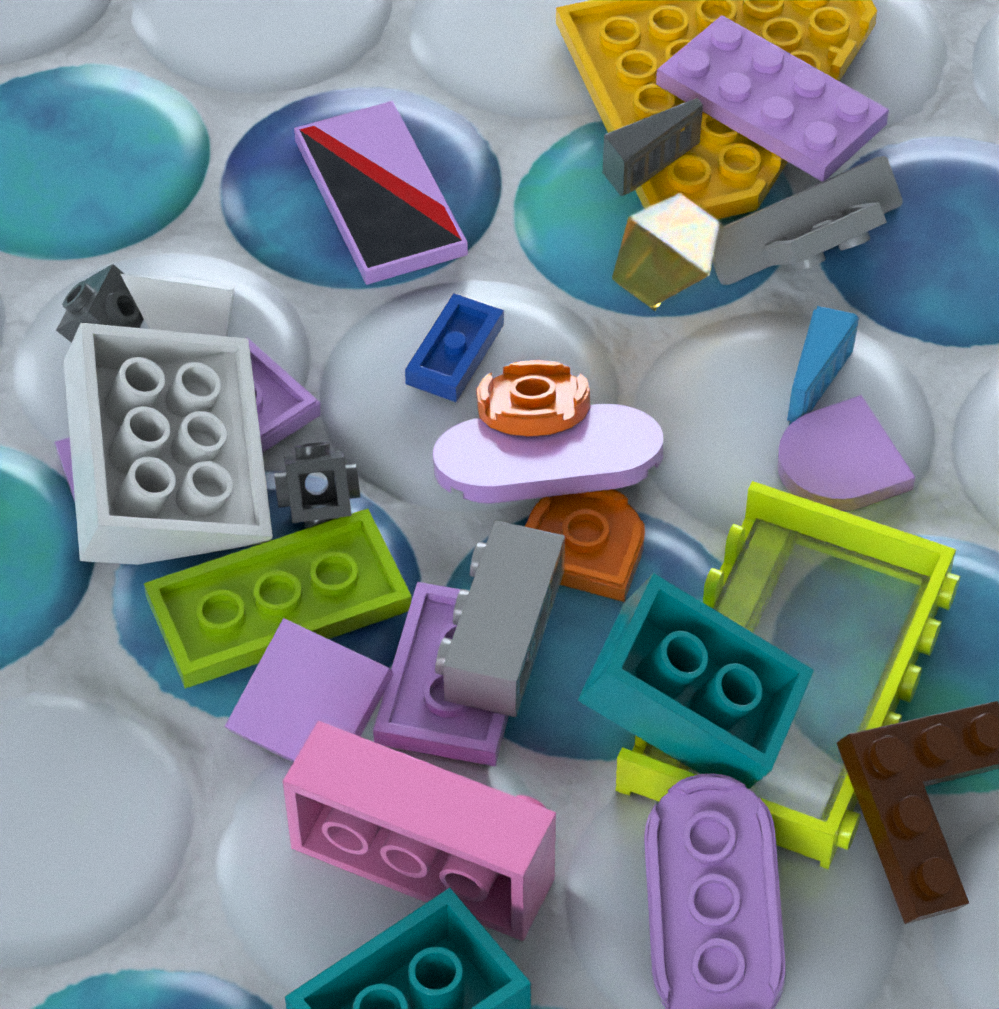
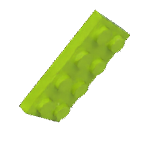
(320, 578)

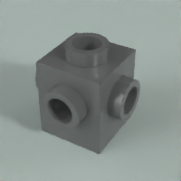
(101, 301)
(320, 506)

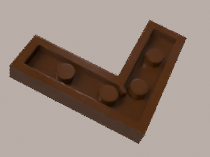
(889, 779)

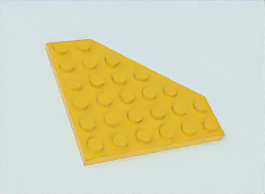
(626, 41)

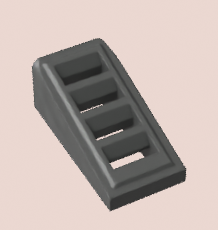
(650, 145)

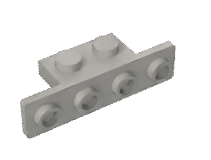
(808, 223)

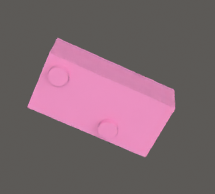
(420, 828)

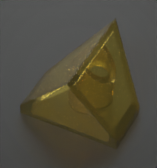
(665, 250)

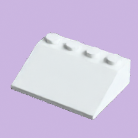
(163, 444)

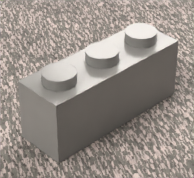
(501, 618)

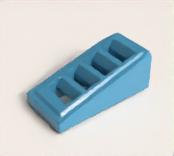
(824, 353)

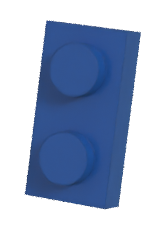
(454, 347)

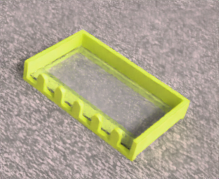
(851, 607)

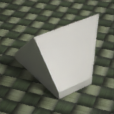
(182, 303)

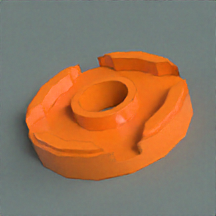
(533, 398)

